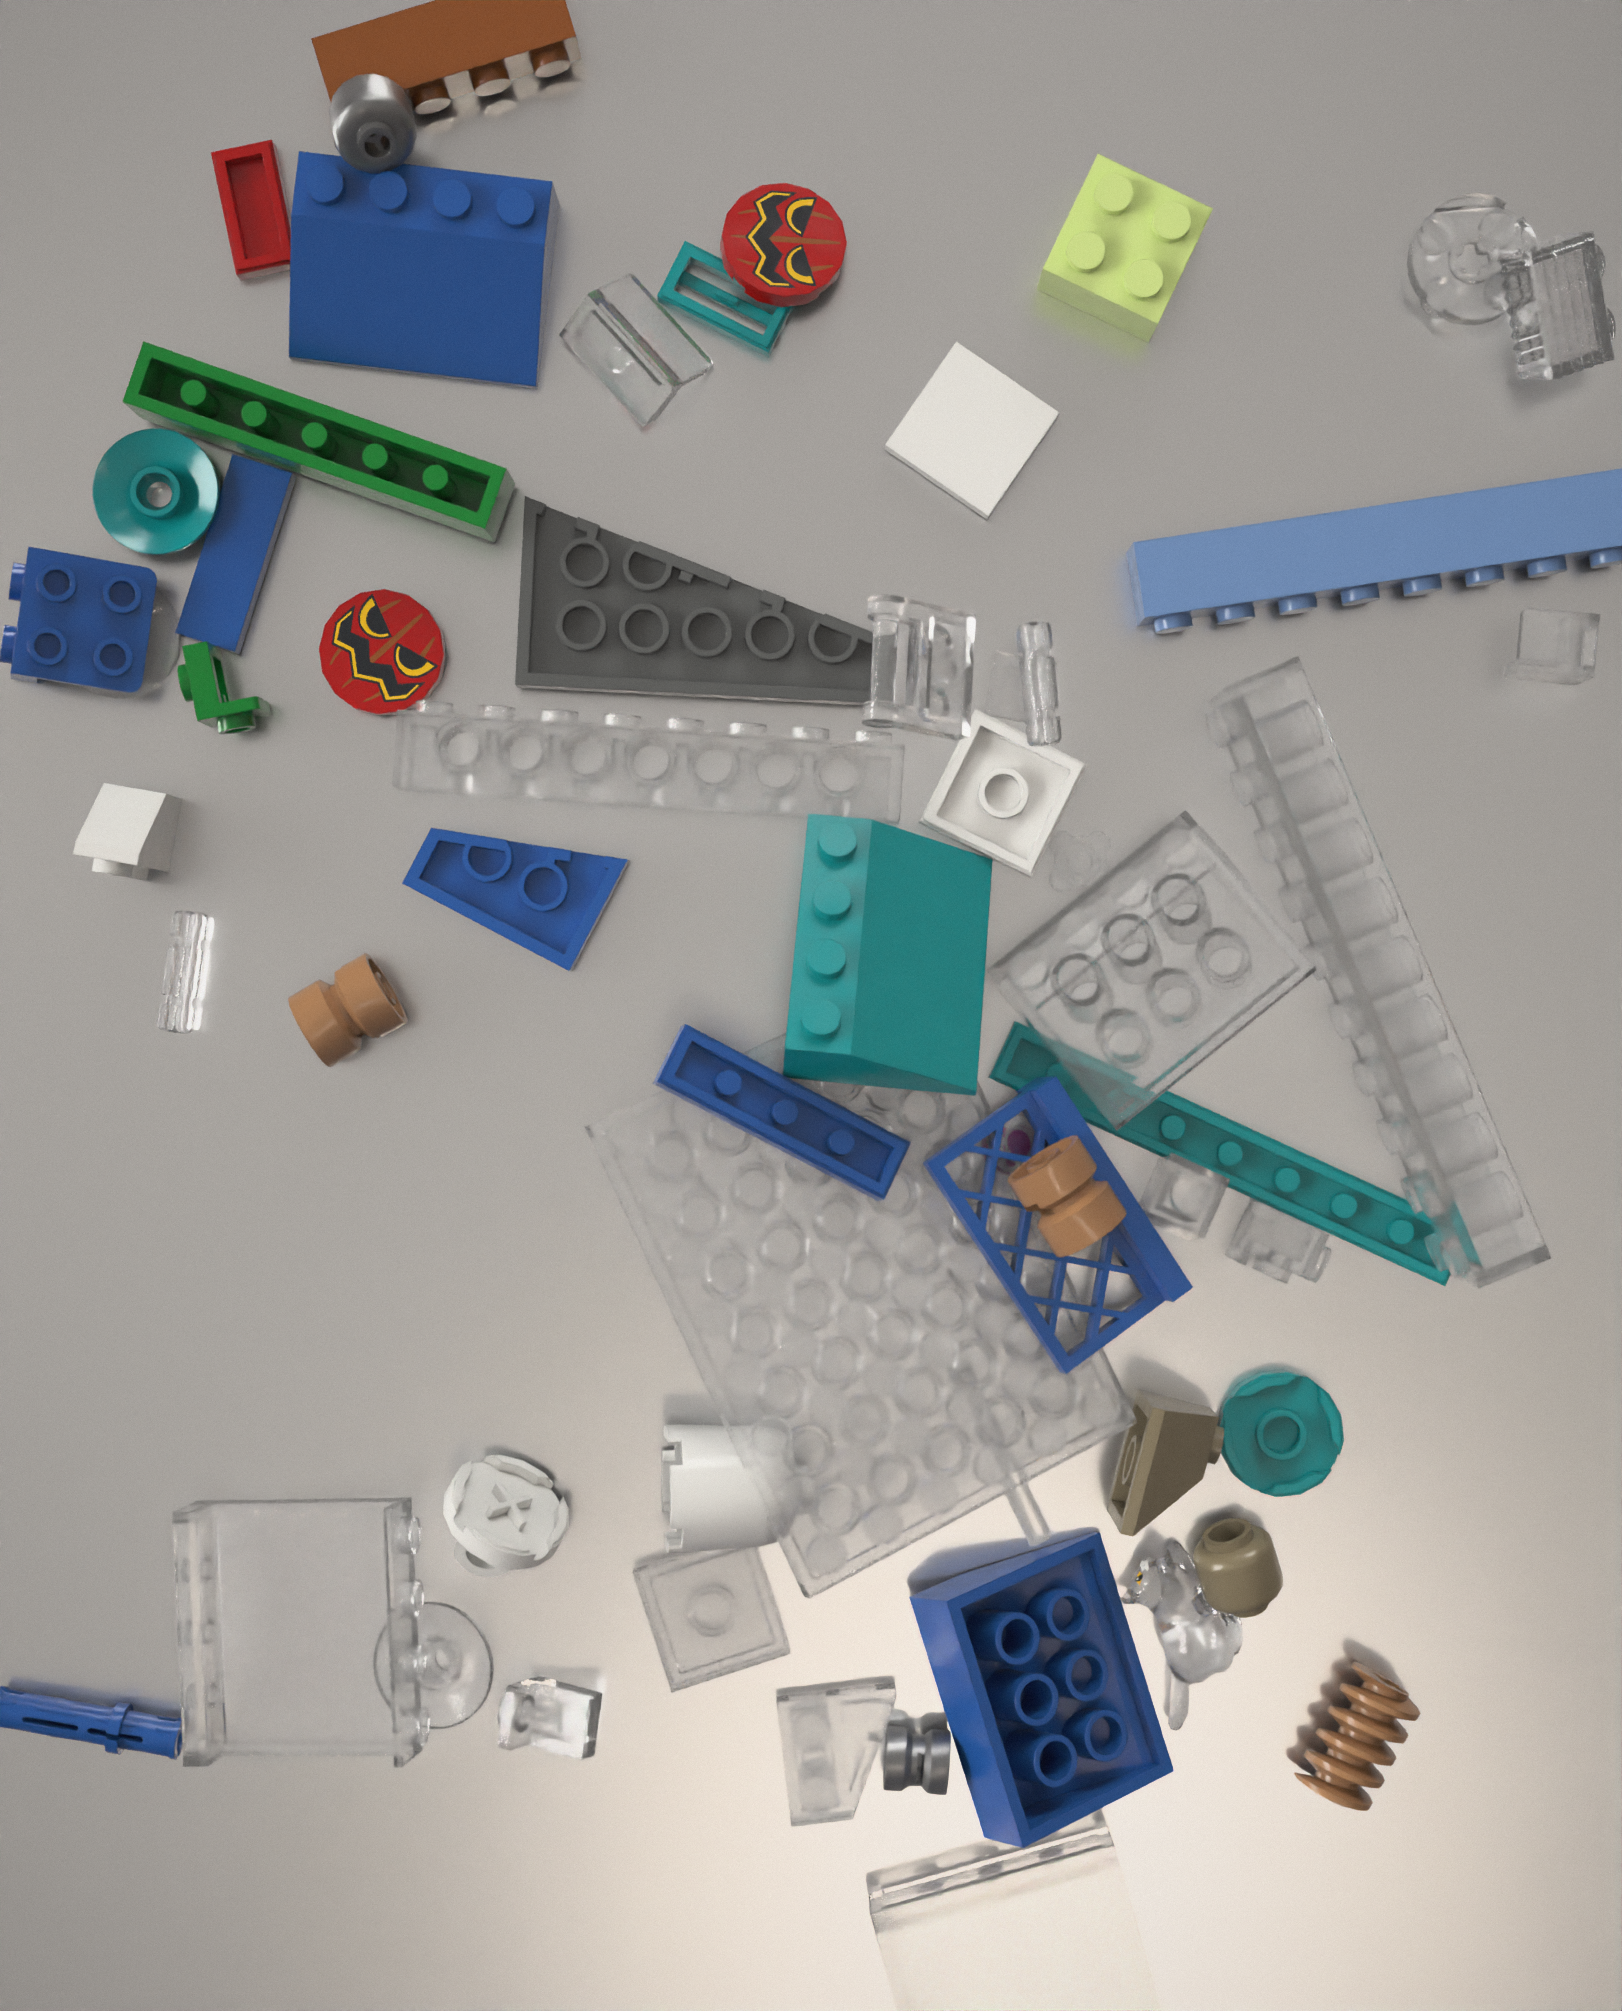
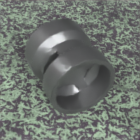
(901, 1760)

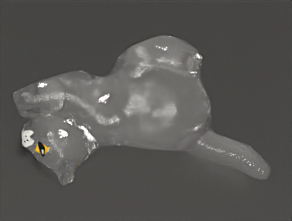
(1193, 1634)

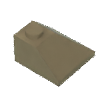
(1161, 1458)

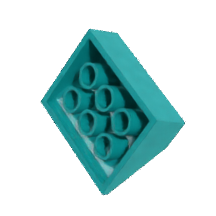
(887, 959)

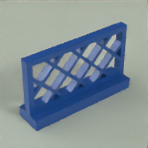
(1132, 1240)

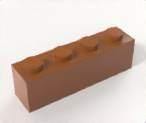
(452, 48)

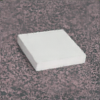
(971, 430)
(1003, 794)

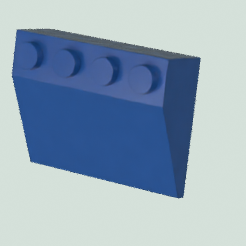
(421, 270)
(1042, 1688)

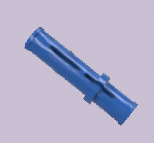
(92, 1723)

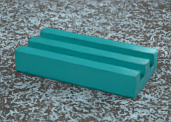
(678, 276)

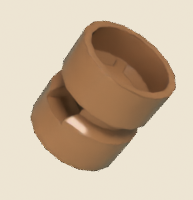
(341, 1013)
(1070, 1201)

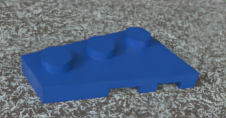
(519, 890)

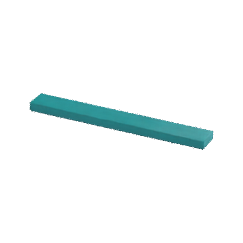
(1251, 1161)

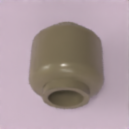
(1237, 1567)

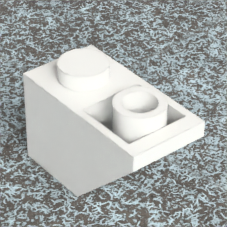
(129, 831)

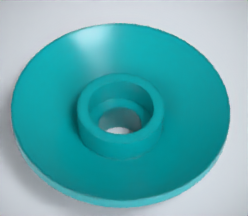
(135, 470)

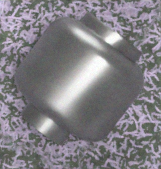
(372, 123)

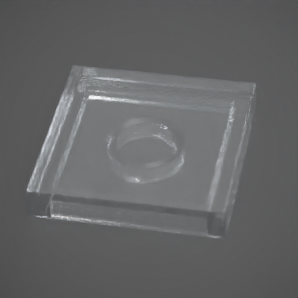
(711, 1614)

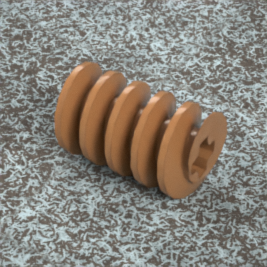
(1360, 1740)

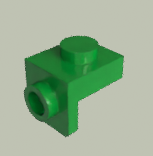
(206, 684)

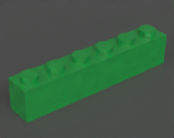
(319, 441)

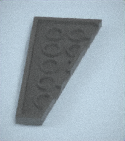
(653, 623)

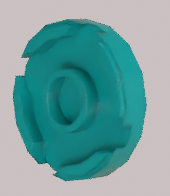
(1280, 1433)

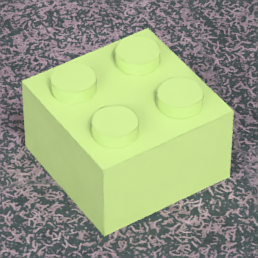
(1123, 248)

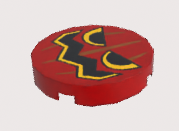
(783, 244)
(382, 652)

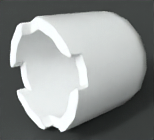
(709, 1493)

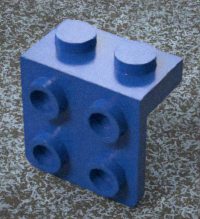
(79, 621)

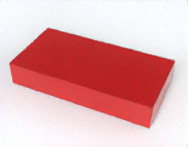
(254, 208)

